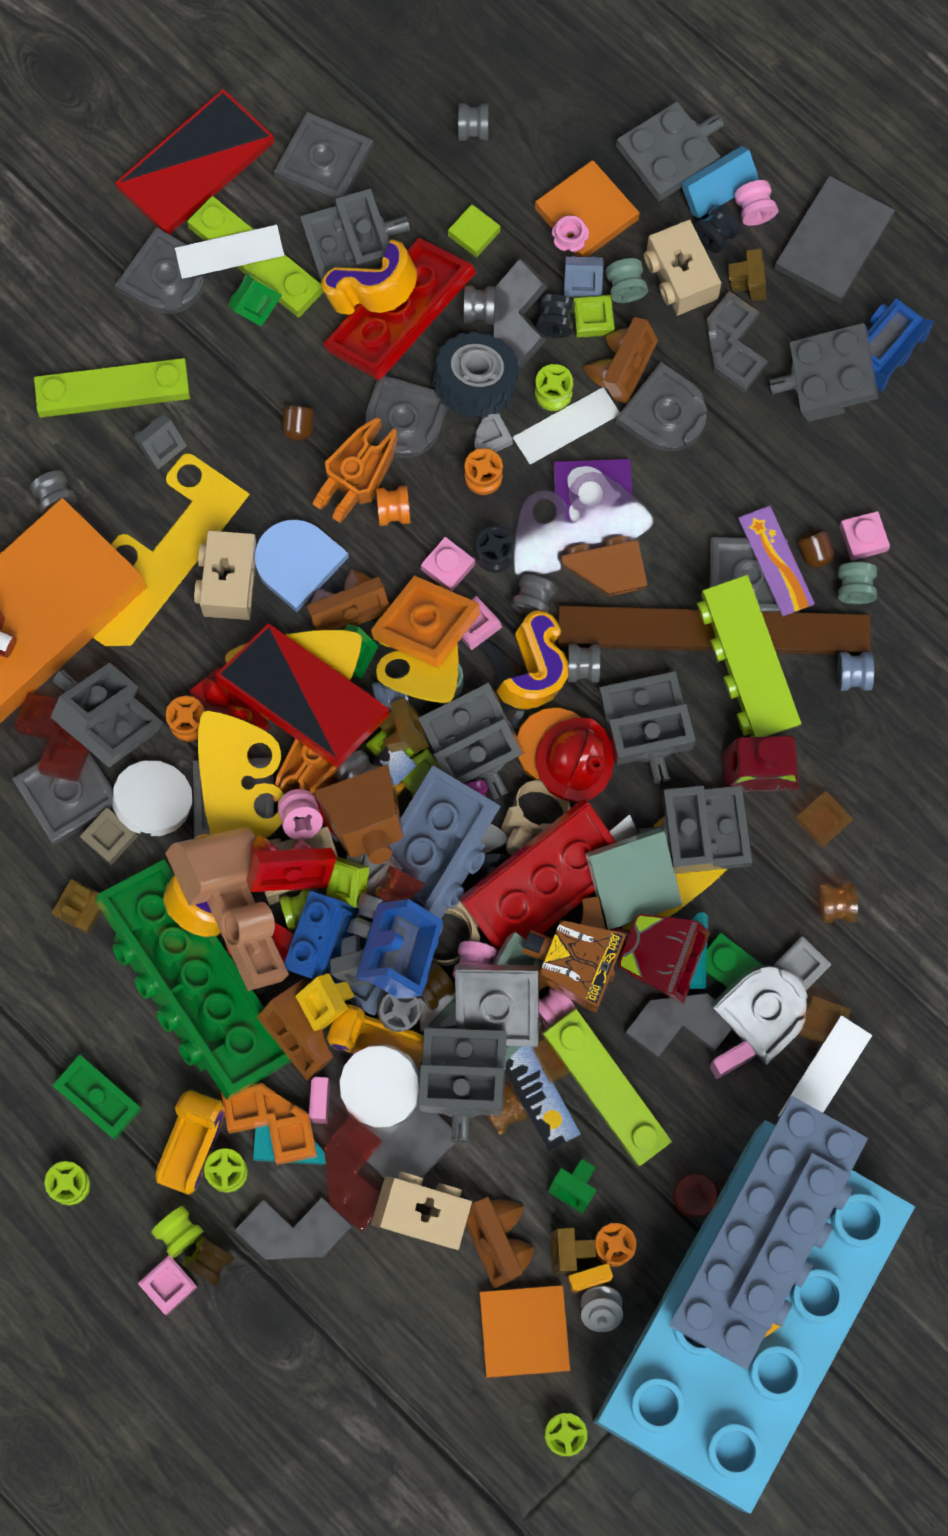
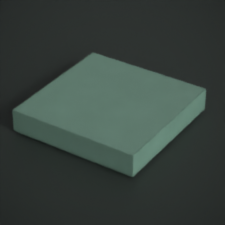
(634, 878)

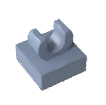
(583, 276)

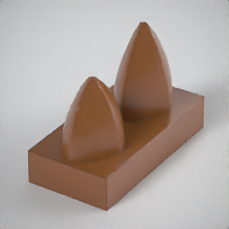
(633, 351)
(357, 604)
(487, 1226)

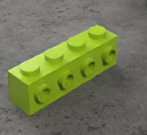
(749, 658)

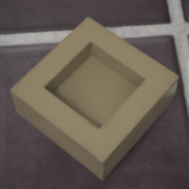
(108, 836)

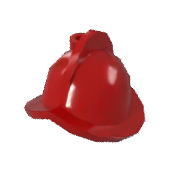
(575, 759)

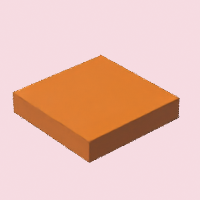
(592, 199)
(426, 621)
(524, 1331)

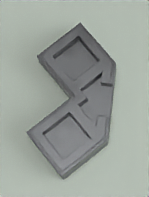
(512, 300)
(729, 356)
(665, 1017)
(310, 1238)

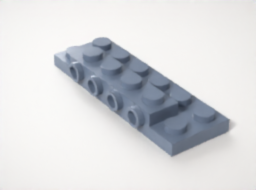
(437, 848)
(770, 1234)

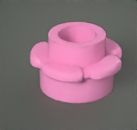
(567, 225)

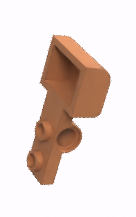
(216, 873)

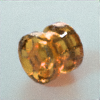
(838, 903)
(512, 1113)

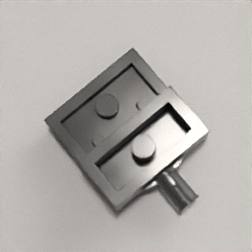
(669, 149)
(350, 233)
(830, 372)
(104, 713)
(647, 721)
(473, 738)
(705, 828)
(463, 1075)

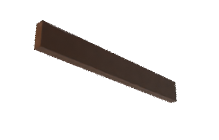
(686, 631)

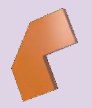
(288, 1124)

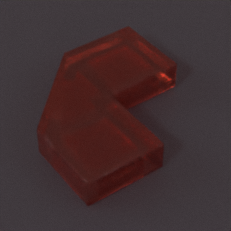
(63, 754)
(344, 1156)

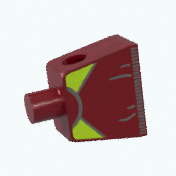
(761, 764)
(663, 953)

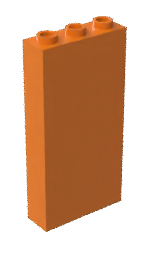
(55, 596)

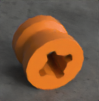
(483, 462)
(393, 505)
(182, 711)
(618, 1239)

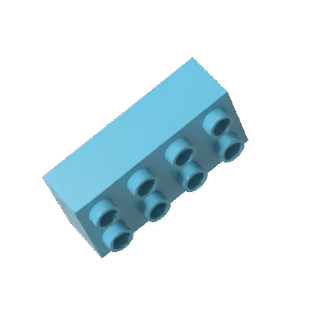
(734, 1423)

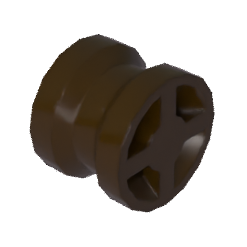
(437, 986)
(208, 1260)

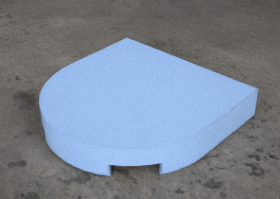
(297, 560)

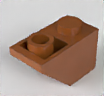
(608, 569)

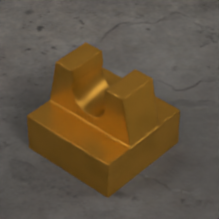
(749, 275)
(407, 728)
(77, 907)
(567, 1250)

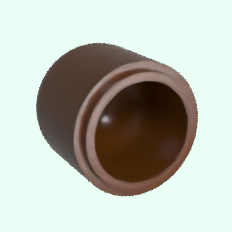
(297, 422)
(816, 548)

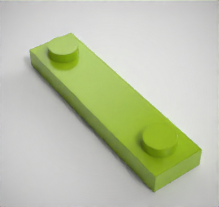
(296, 285)
(111, 387)
(606, 1087)

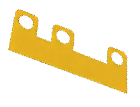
(212, 506)

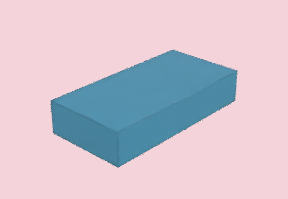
(719, 181)

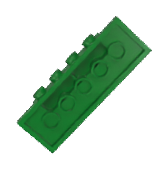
(191, 984)

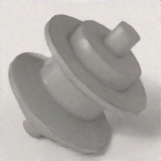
(601, 1308)

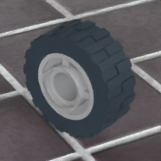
(475, 374)

